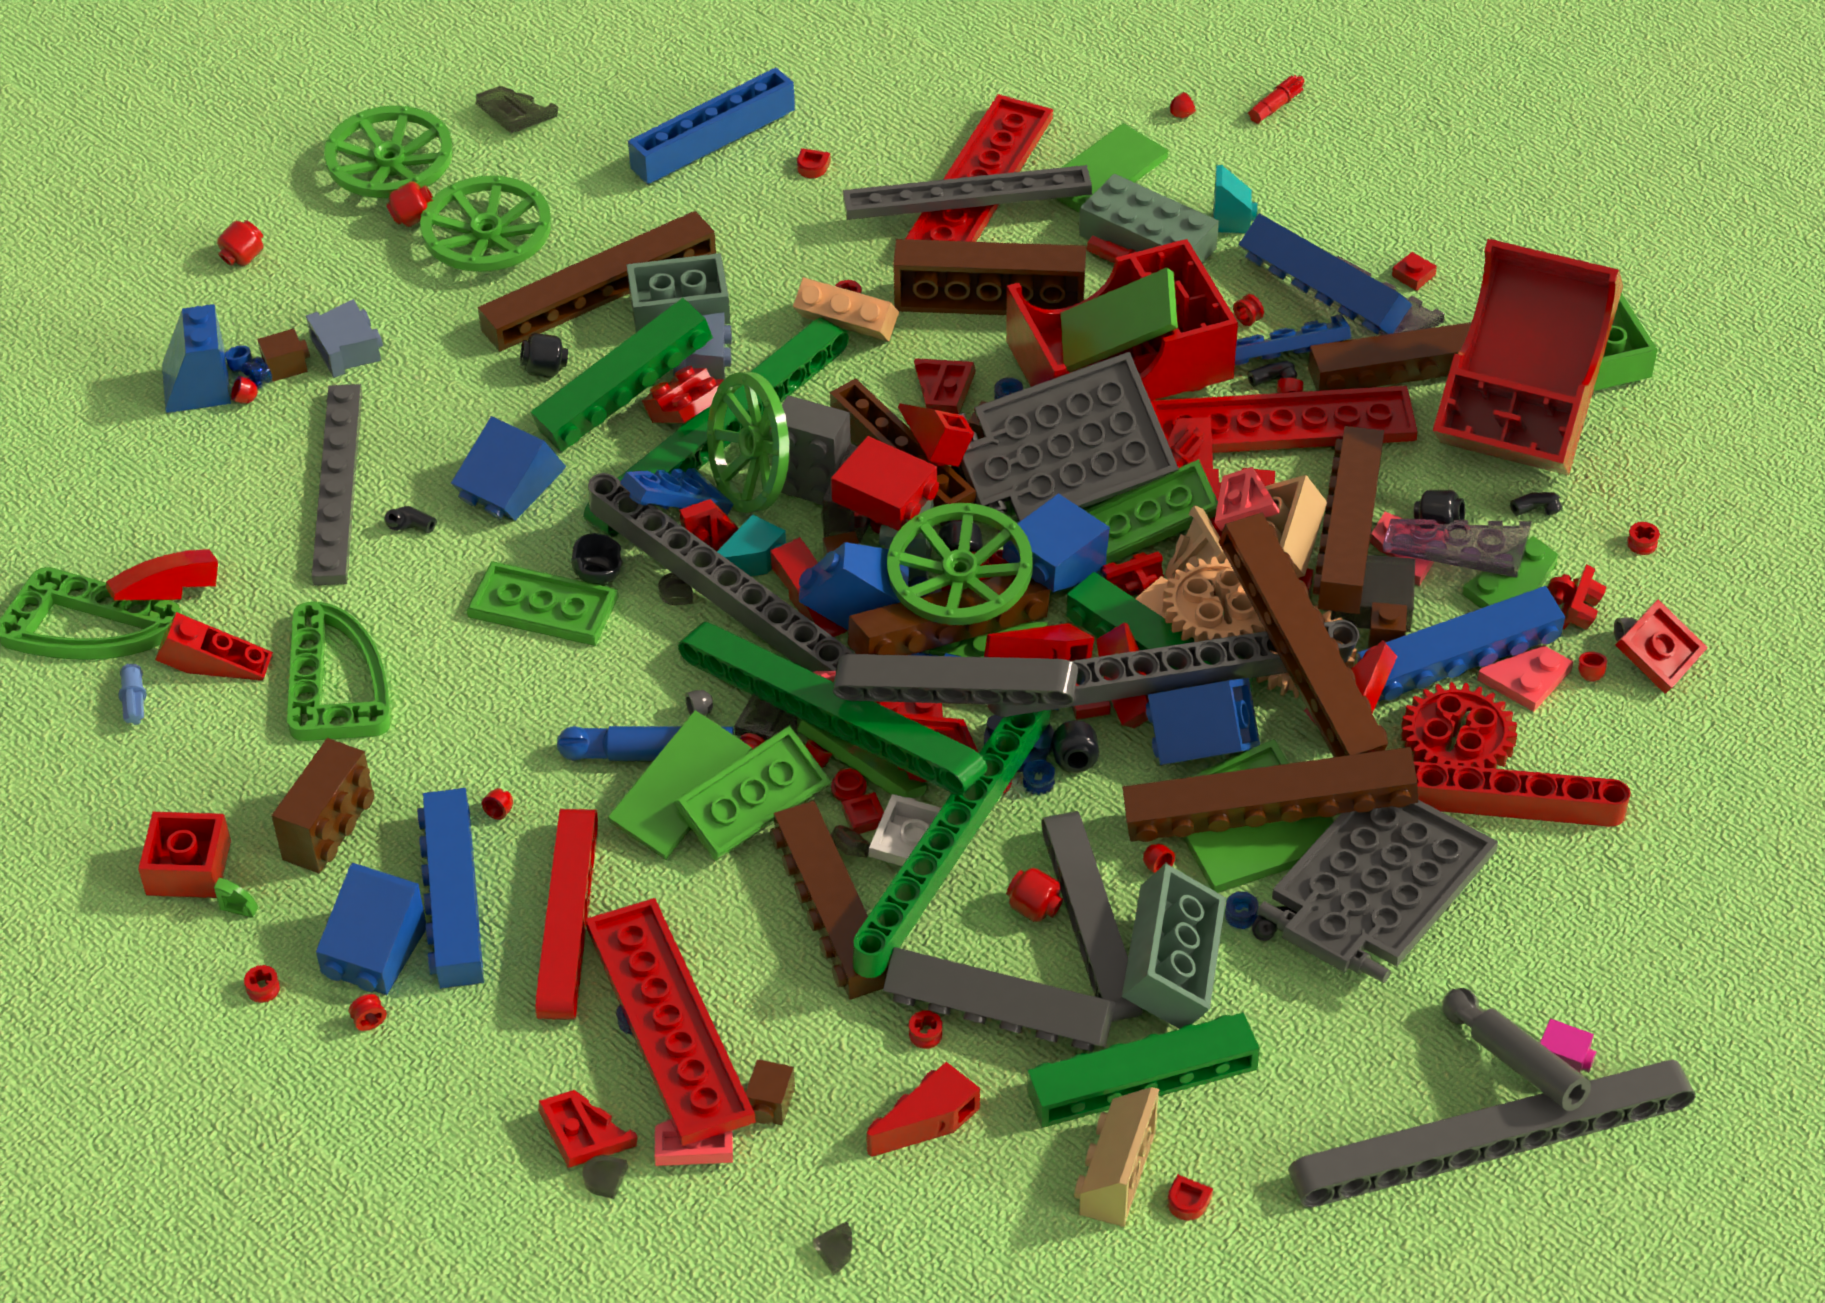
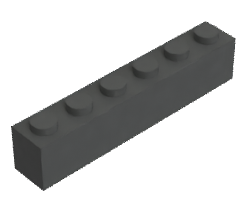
(999, 997)

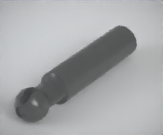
(1518, 1049)

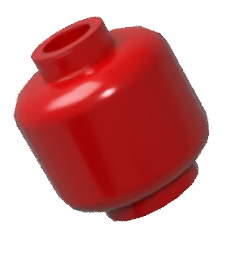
(408, 203)
(240, 243)
(1034, 894)

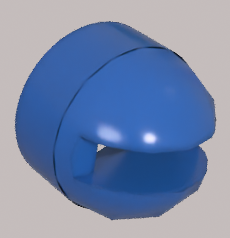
(237, 357)

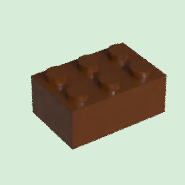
(323, 805)

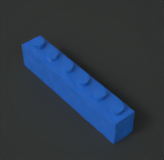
(711, 125)
(1325, 275)
(1472, 641)
(452, 889)

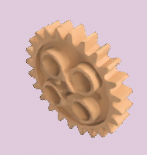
(1199, 613)

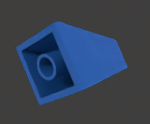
(196, 362)
(506, 470)
(1063, 542)
(849, 583)
(1203, 721)
(371, 929)

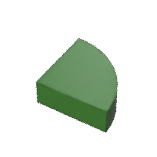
(234, 898)

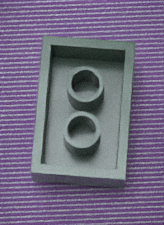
(662, 283)

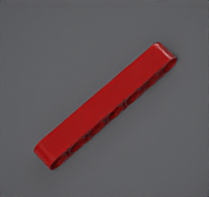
(1522, 794)
(566, 914)

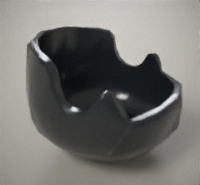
(596, 558)

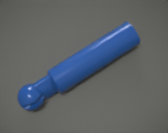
(616, 742)

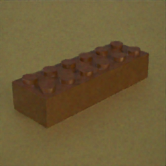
(975, 275)

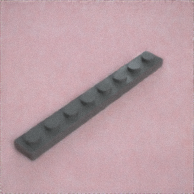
(967, 192)
(337, 485)

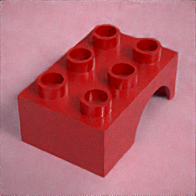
(1529, 357)
(1187, 358)

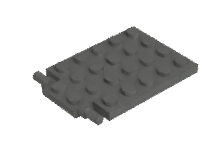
(1068, 436)
(1376, 885)

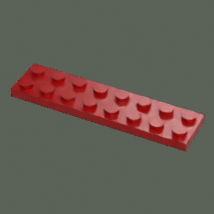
(995, 147)
(1294, 417)
(670, 1022)

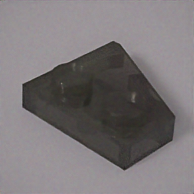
(514, 109)
(763, 719)

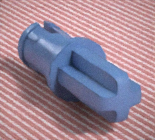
(132, 693)

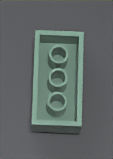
(1144, 219)
(1174, 947)

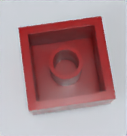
(184, 854)

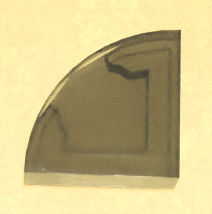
(835, 1247)

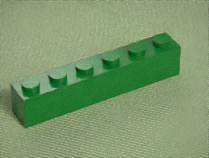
(622, 374)
(1103, 606)
(1161, 1061)

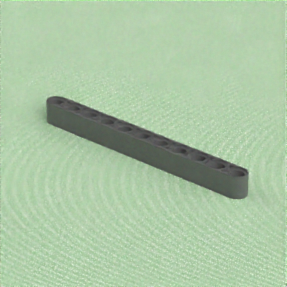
(714, 576)
(1188, 659)
(1487, 1135)

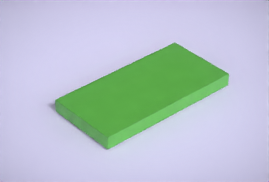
(1119, 153)
(1119, 320)
(1154, 510)
(543, 603)
(686, 761)
(750, 790)
(1253, 852)

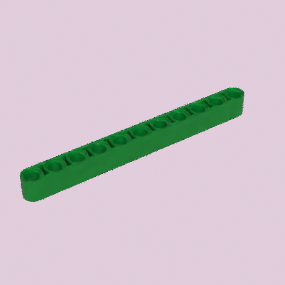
(784, 370)
(812, 700)
(943, 844)

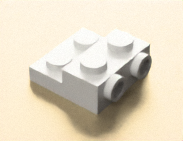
(901, 829)

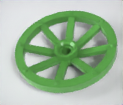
(388, 156)
(487, 227)
(754, 440)
(960, 561)

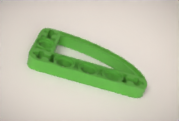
(80, 648)
(319, 715)

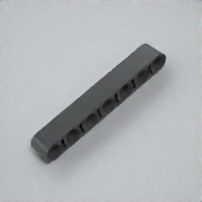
(955, 680)
(1088, 909)

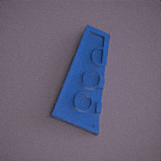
(1287, 339)
(673, 489)

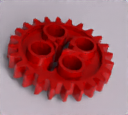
(1437, 717)

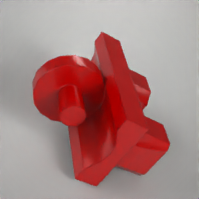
(1135, 574)
(1573, 595)

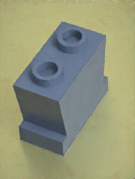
(344, 337)
(714, 354)

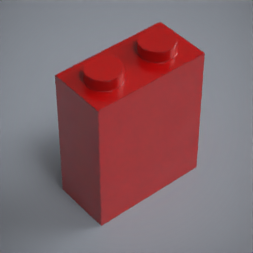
(884, 483)

